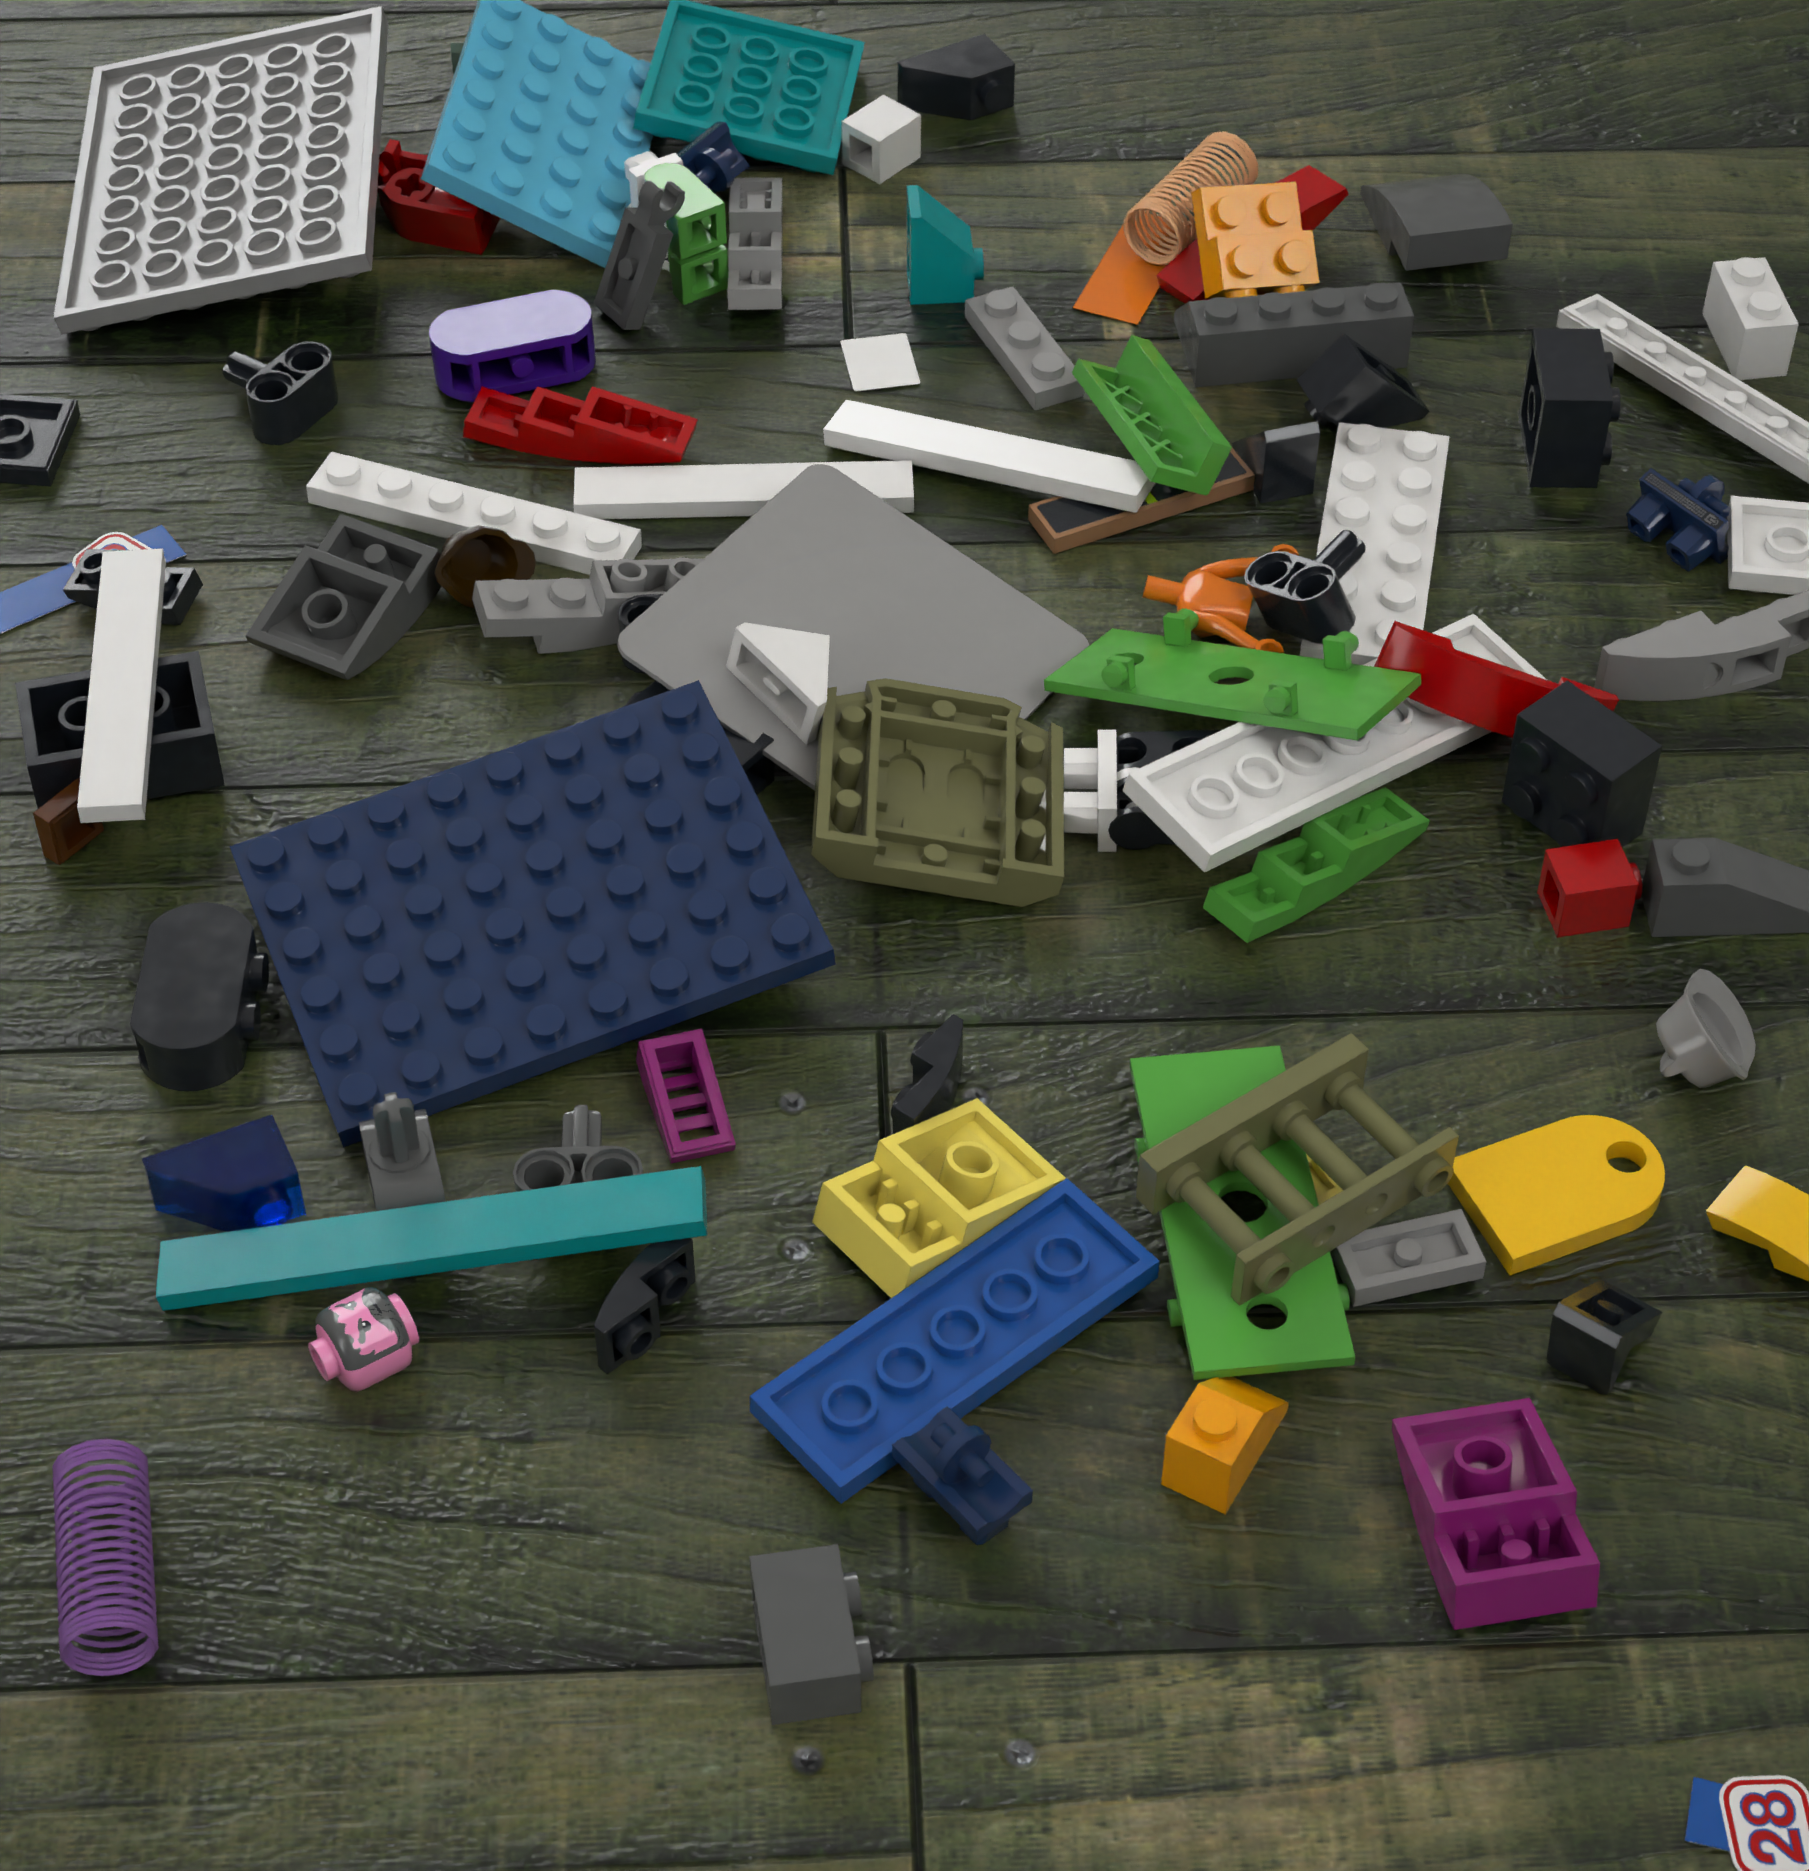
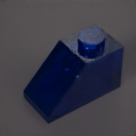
(228, 1179)

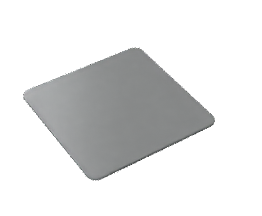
(872, 579)

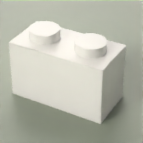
(1750, 318)

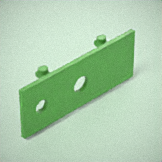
(1281, 692)
(1217, 1332)

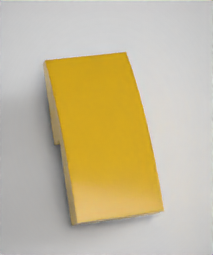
(1767, 1215)

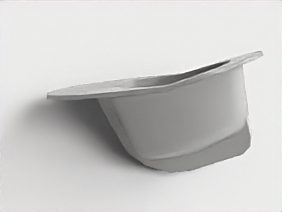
(1706, 1034)

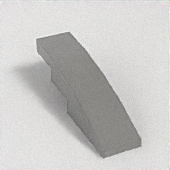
(755, 244)

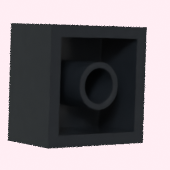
(1567, 408)
(1580, 770)

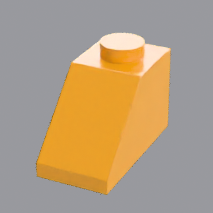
(1219, 1440)

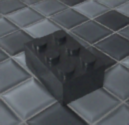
(183, 734)

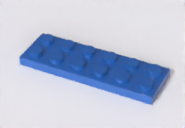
(953, 1337)

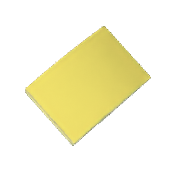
(931, 1194)

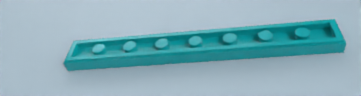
(432, 1238)

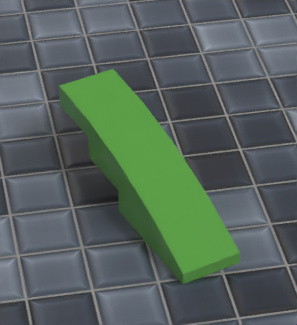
(1317, 865)

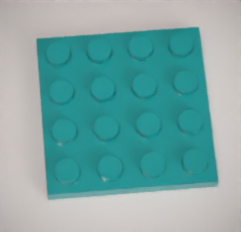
(766, 79)

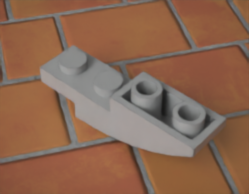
(571, 611)
(1703, 658)

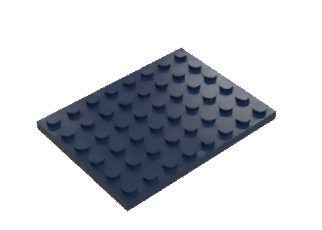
(528, 909)

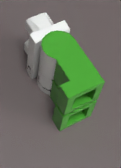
(695, 236)

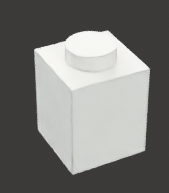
(881, 139)

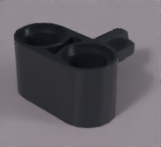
(287, 392)
(1304, 593)

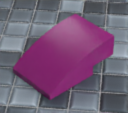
(1495, 1514)

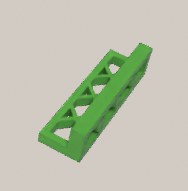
(1156, 417)

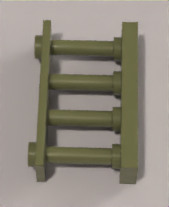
(1286, 1111)

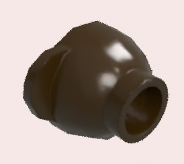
(481, 555)

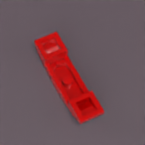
(1466, 684)

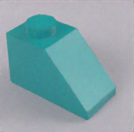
(939, 252)

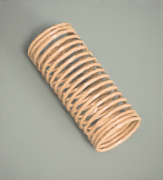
(1174, 216)

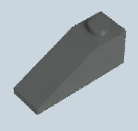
(1721, 890)

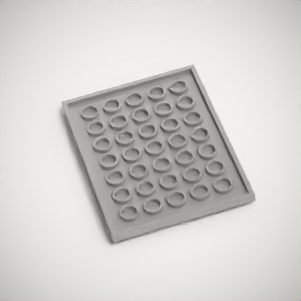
(226, 171)

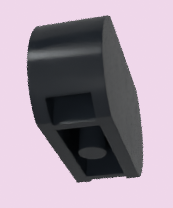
(198, 996)

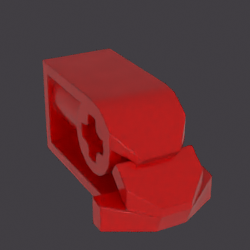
(425, 211)

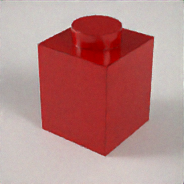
(1588, 887)

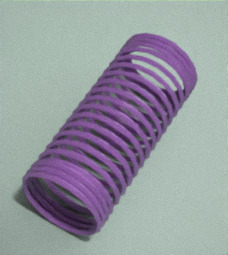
(122, 1616)

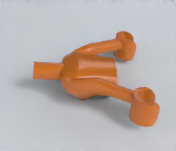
(1219, 603)

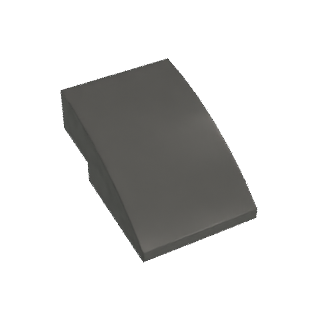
(1439, 220)
(348, 598)

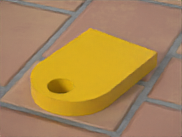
(1556, 1190)

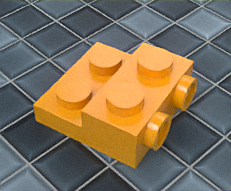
(1253, 240)

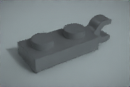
(638, 255)

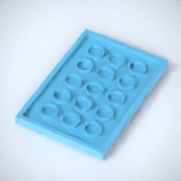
(541, 127)

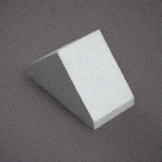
(784, 672)

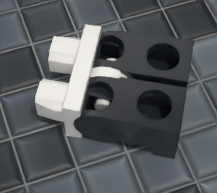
(1106, 769)

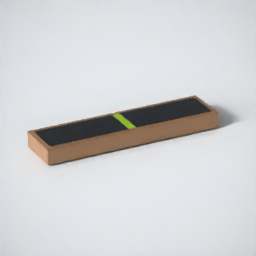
(1072, 523)

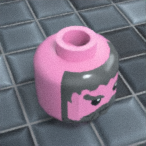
(364, 1339)

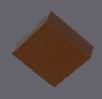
(60, 825)

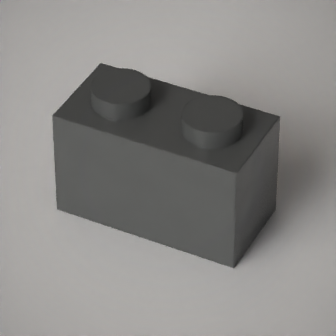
(808, 1635)

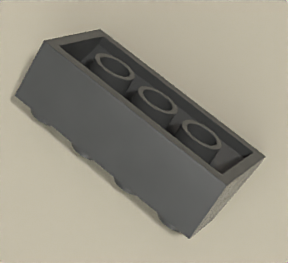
(1287, 332)

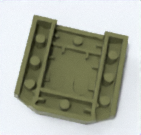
(939, 793)

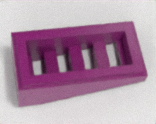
(674, 1053)

